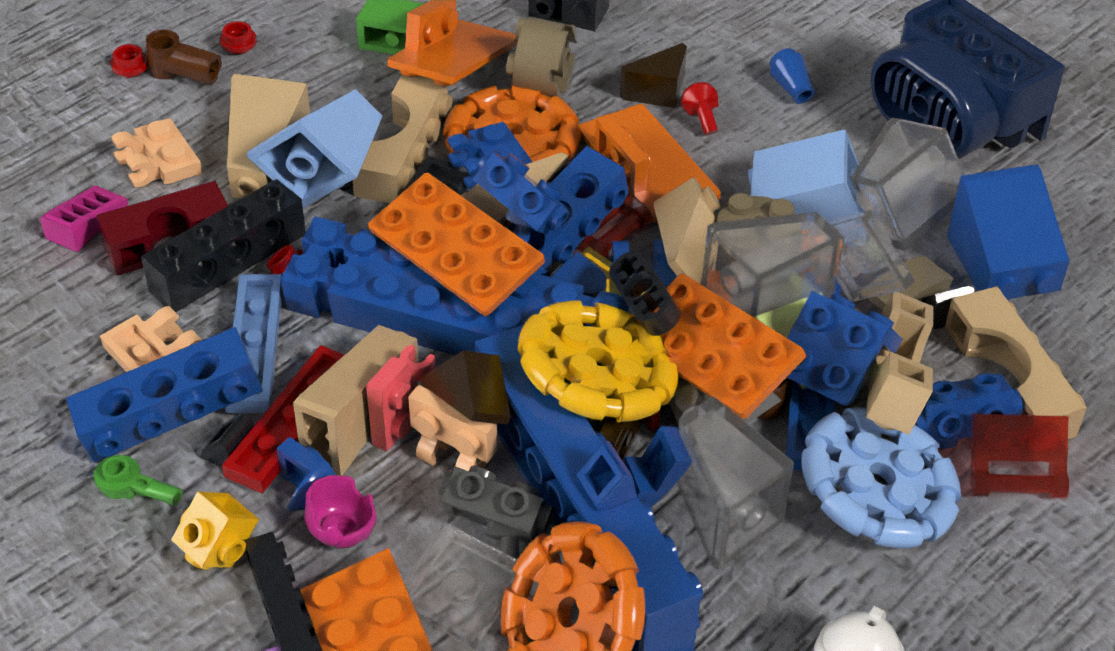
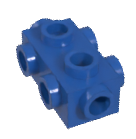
(529, 203)
(951, 406)

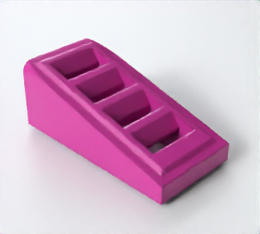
(68, 226)

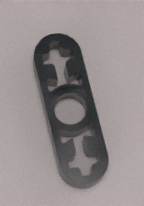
(654, 297)

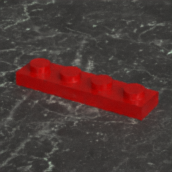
(256, 457)

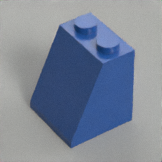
(1008, 232)

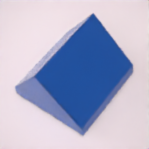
(607, 478)

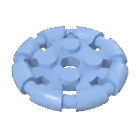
(877, 508)

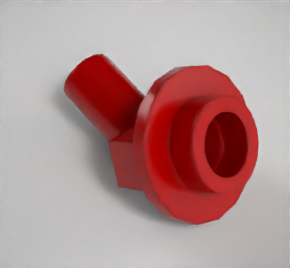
(699, 101)

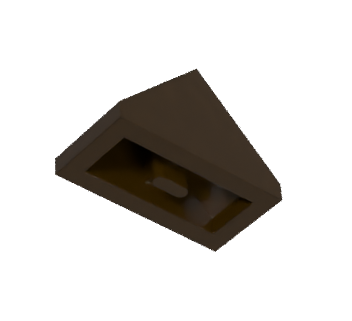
(655, 78)
(472, 386)

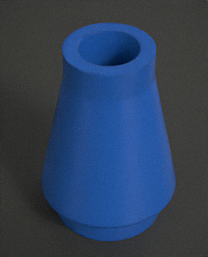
(791, 73)

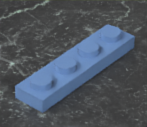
(258, 326)

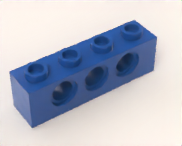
(590, 191)
(163, 395)

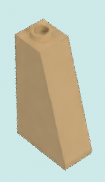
(257, 112)
(335, 409)

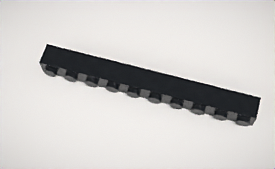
(278, 595)

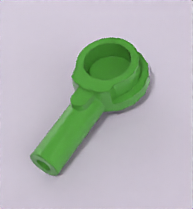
(122, 478)

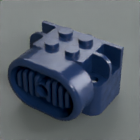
(966, 76)

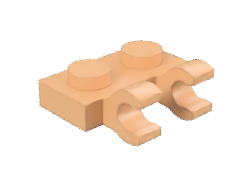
(158, 153)
(141, 341)
(445, 426)

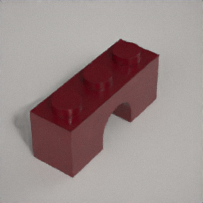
(140, 226)

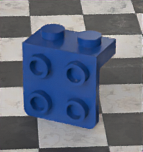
(838, 346)

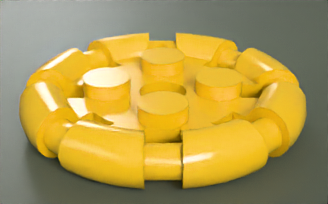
(633, 375)

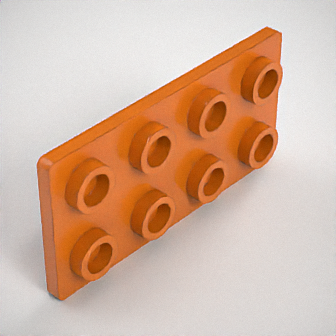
(447, 47)
(646, 151)
(456, 243)
(726, 348)

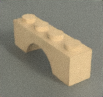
(392, 162)
(991, 329)
(898, 381)

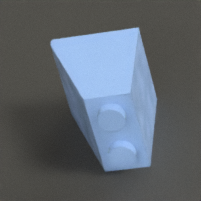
(321, 148)
(809, 174)

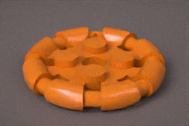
(538, 133)
(576, 580)

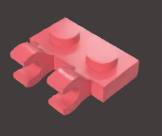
(389, 396)

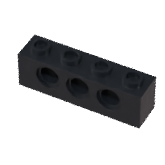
(224, 245)

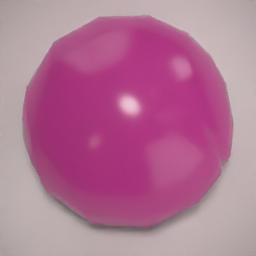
(338, 512)

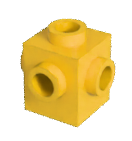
(214, 530)

